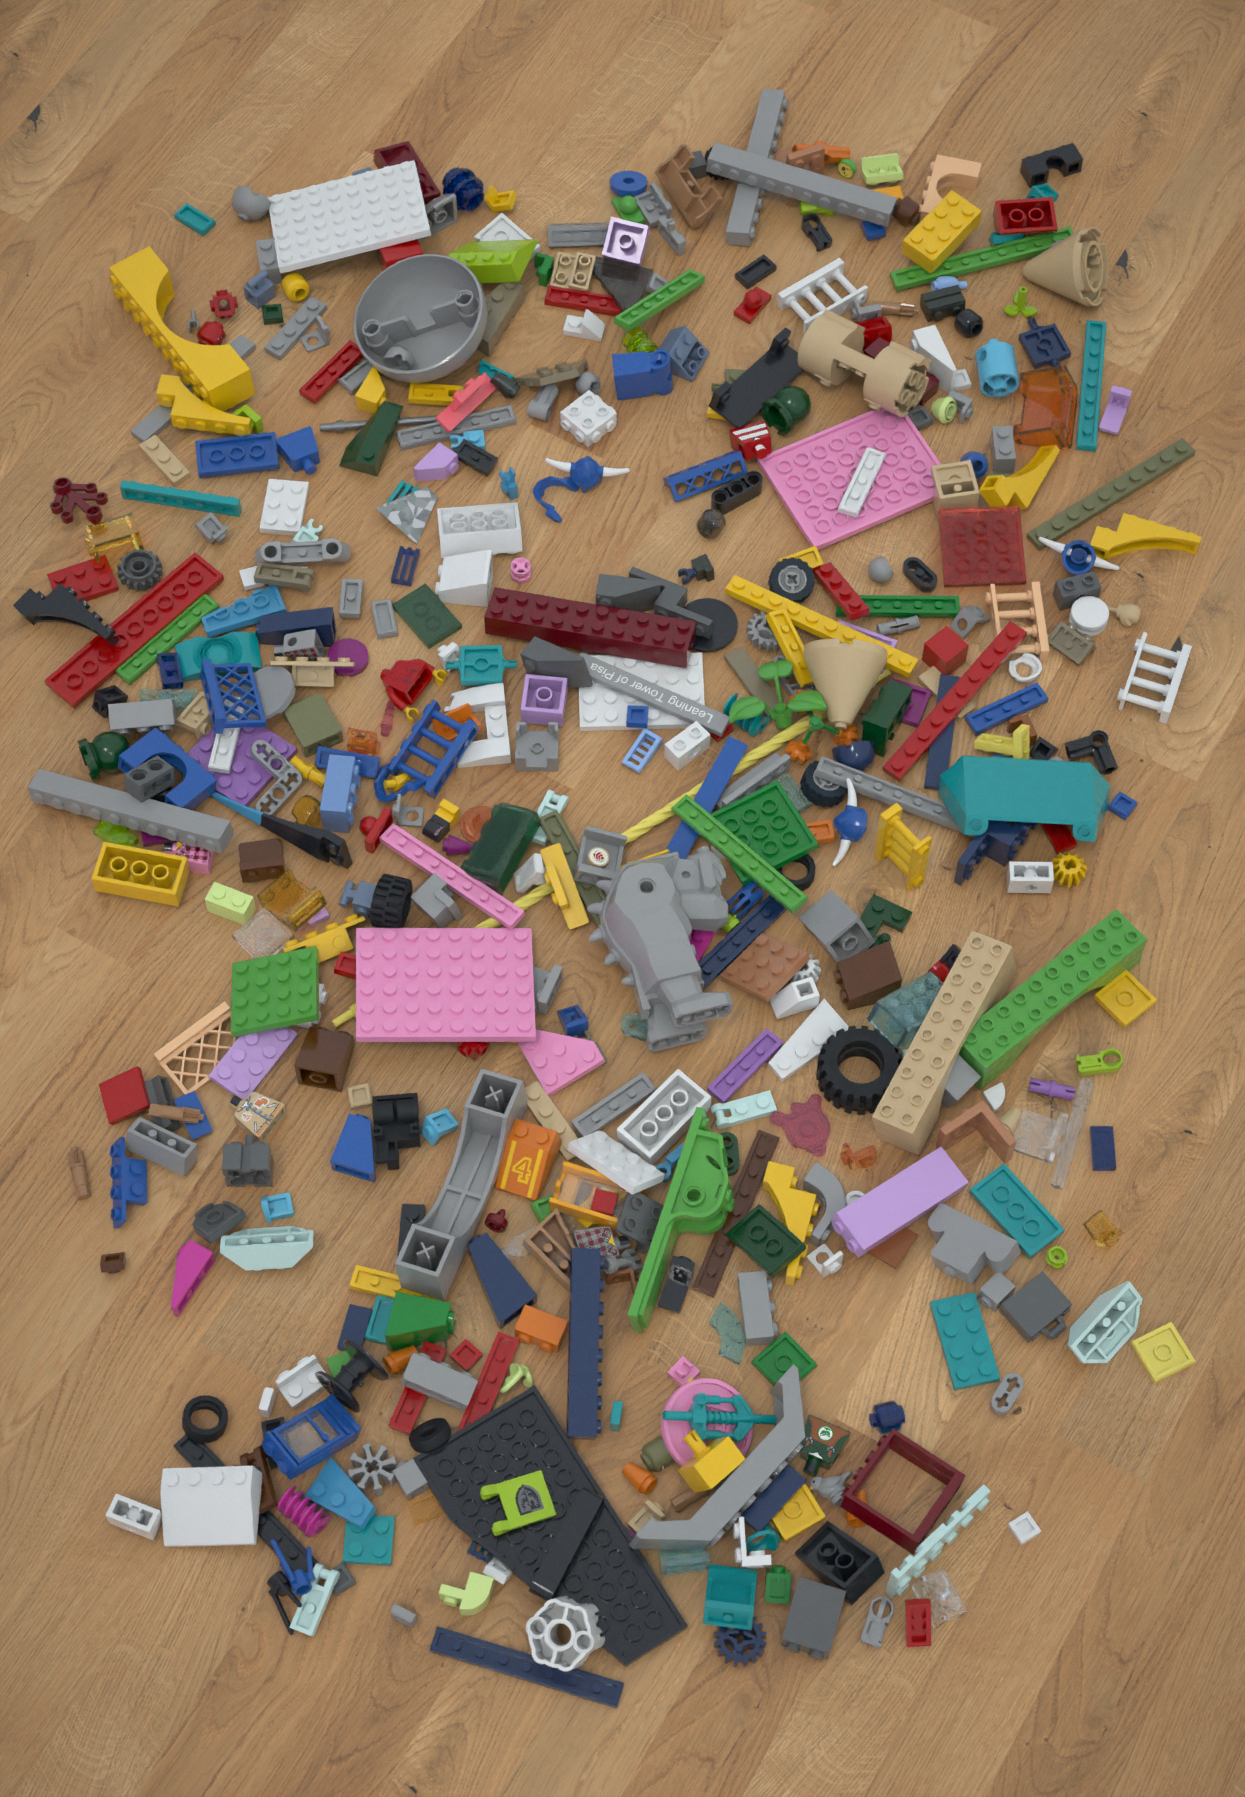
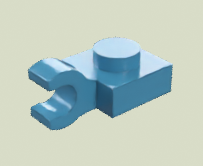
(508, 483)
(670, 1163)

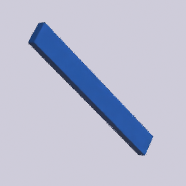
(709, 793)

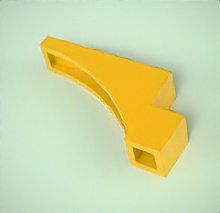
(195, 414)
(1022, 485)
(1141, 534)
(794, 1209)

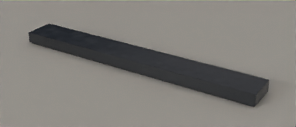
(269, 1526)

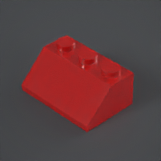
(1024, 216)

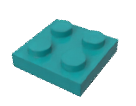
(370, 1545)

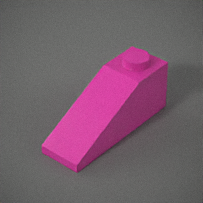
(191, 1268)

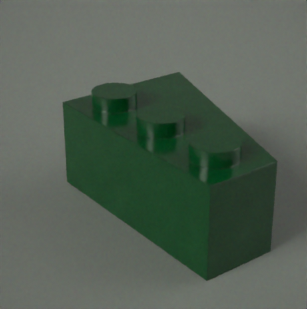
(885, 714)

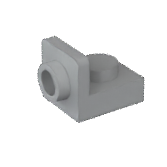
(865, 313)

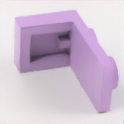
(1115, 410)

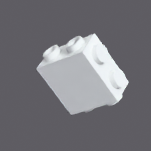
(588, 418)

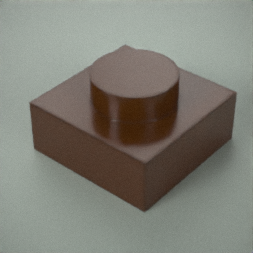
(113, 1262)

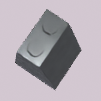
(813, 1619)

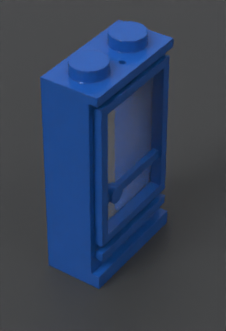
(311, 1437)

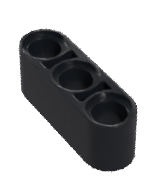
(737, 492)

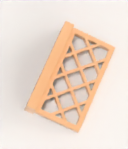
(189, 1039)

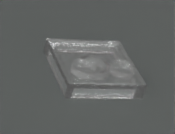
(262, 935)

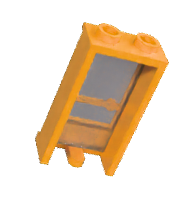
(576, 1192)

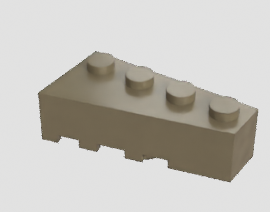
(502, 307)

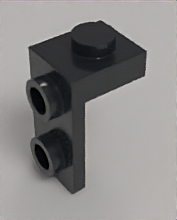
(677, 1284)

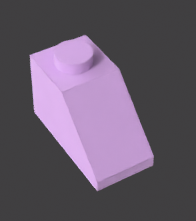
(437, 464)

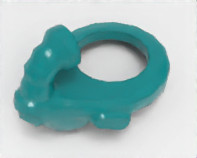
(770, 1540)

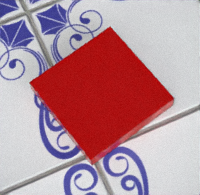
(124, 1095)

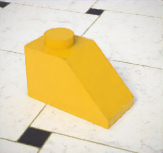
(371, 393)

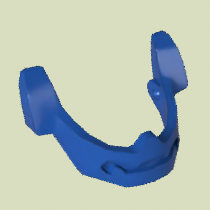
(540, 487)
(379, 788)

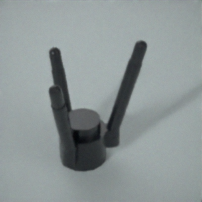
(281, 1586)

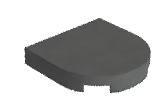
(216, 1220)

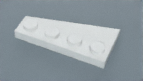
(806, 1041)

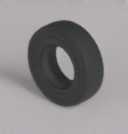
(430, 1435)

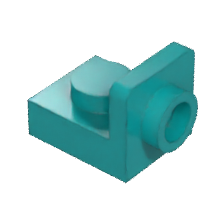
(1042, 191)

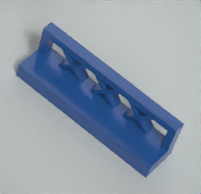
(701, 469)

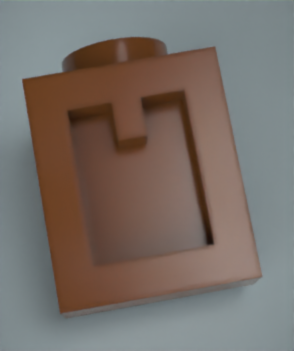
(1016, 721)

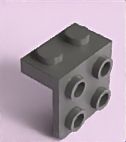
(639, 1220)

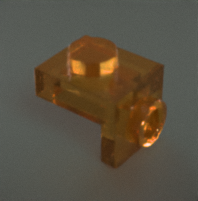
(862, 1158)

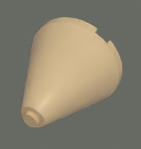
(1073, 267)
(844, 675)

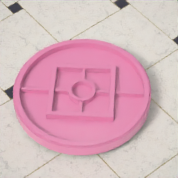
(681, 1401)

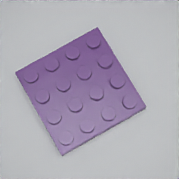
(246, 775)

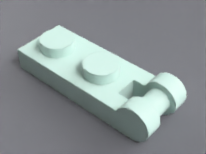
(545, 808)
(744, 1109)
(314, 1602)

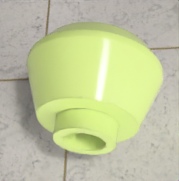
(944, 409)

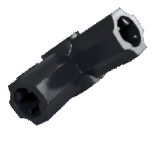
(1101, 753)

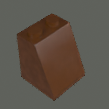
(868, 976)
(324, 1059)

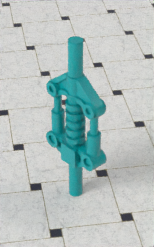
(699, 1417)

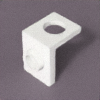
(831, 1266)

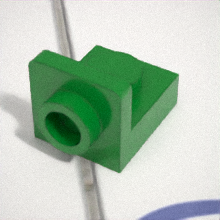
(544, 267)
(777, 1584)

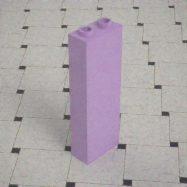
(899, 1202)

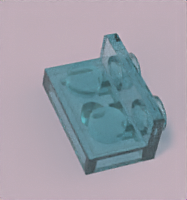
(683, 1561)

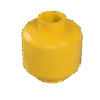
(295, 287)

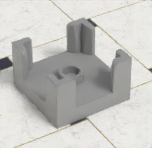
(537, 748)

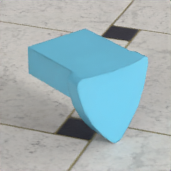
(277, 1207)

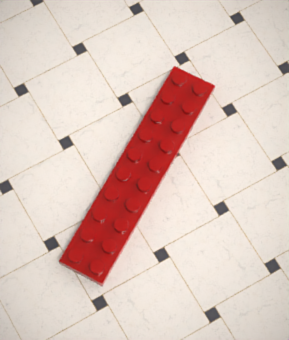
(134, 629)

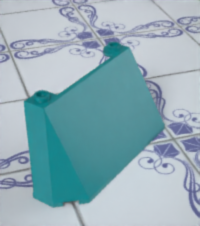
(1025, 791)

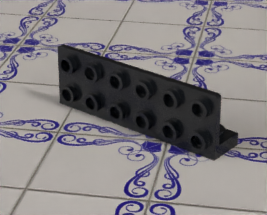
(761, 381)

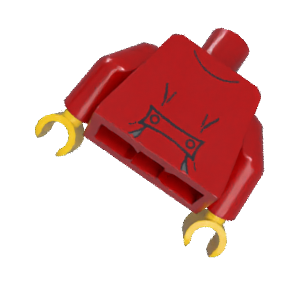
(407, 682)

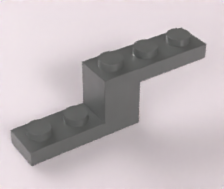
(671, 603)

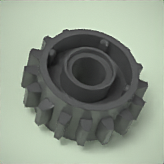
(148, 566)

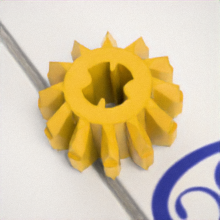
(1076, 869)

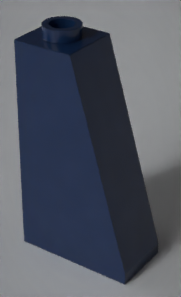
(276, 626)
(500, 1281)

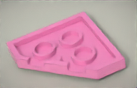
(560, 1059)

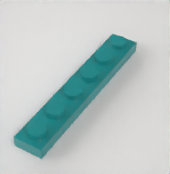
(181, 498)

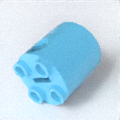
(997, 369)

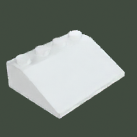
(479, 529)
(210, 1506)

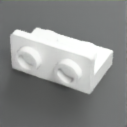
(300, 1382)

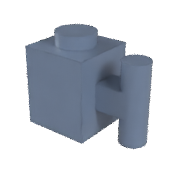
(259, 290)
(360, 899)

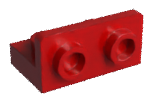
(874, 329)

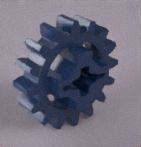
(749, 1642)

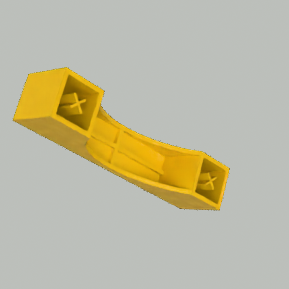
(212, 371)

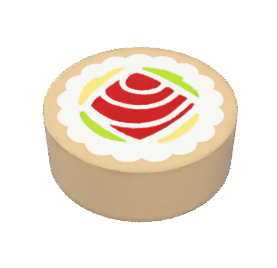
(598, 857)

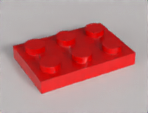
(87, 579)

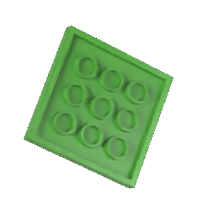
(275, 991)

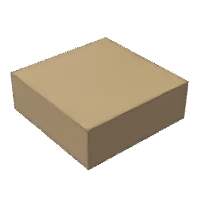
(359, 1096)

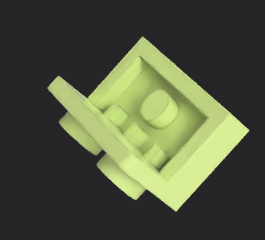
(881, 169)

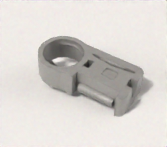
(876, 1625)

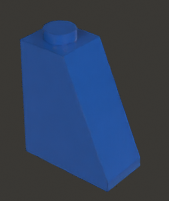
(355, 1149)

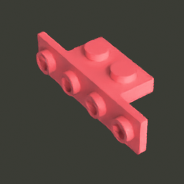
(465, 401)

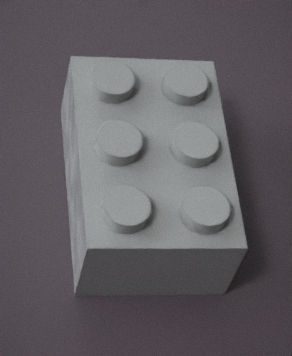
(143, 716)

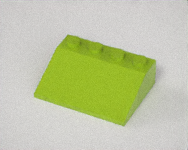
(496, 260)

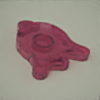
(805, 1126)

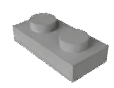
(351, 598)

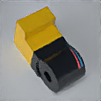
(441, 821)

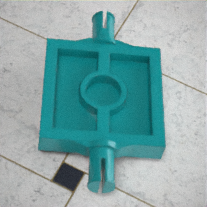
(481, 665)

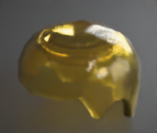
(307, 811)

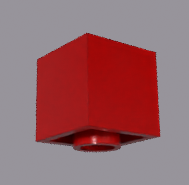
(945, 651)

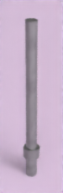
(340, 425)

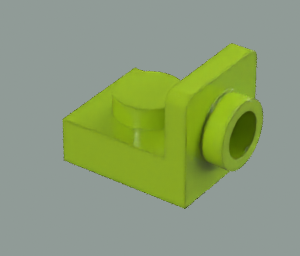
(256, 420)

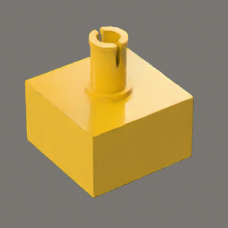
(710, 1461)

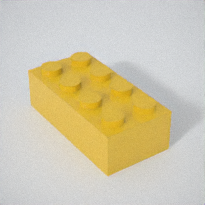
(941, 231)
(141, 874)

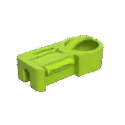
(1095, 1065)

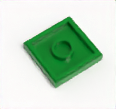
(779, 1358)

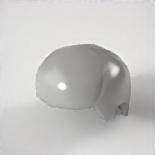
(399, 357)

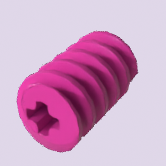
(301, 1513)

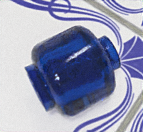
(887, 1416)

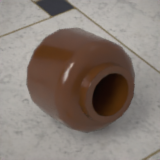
(906, 210)

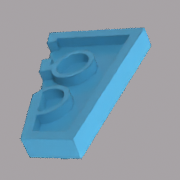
(340, 1496)

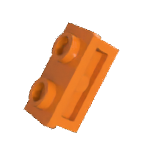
(458, 714)

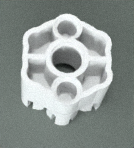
(584, 1633)

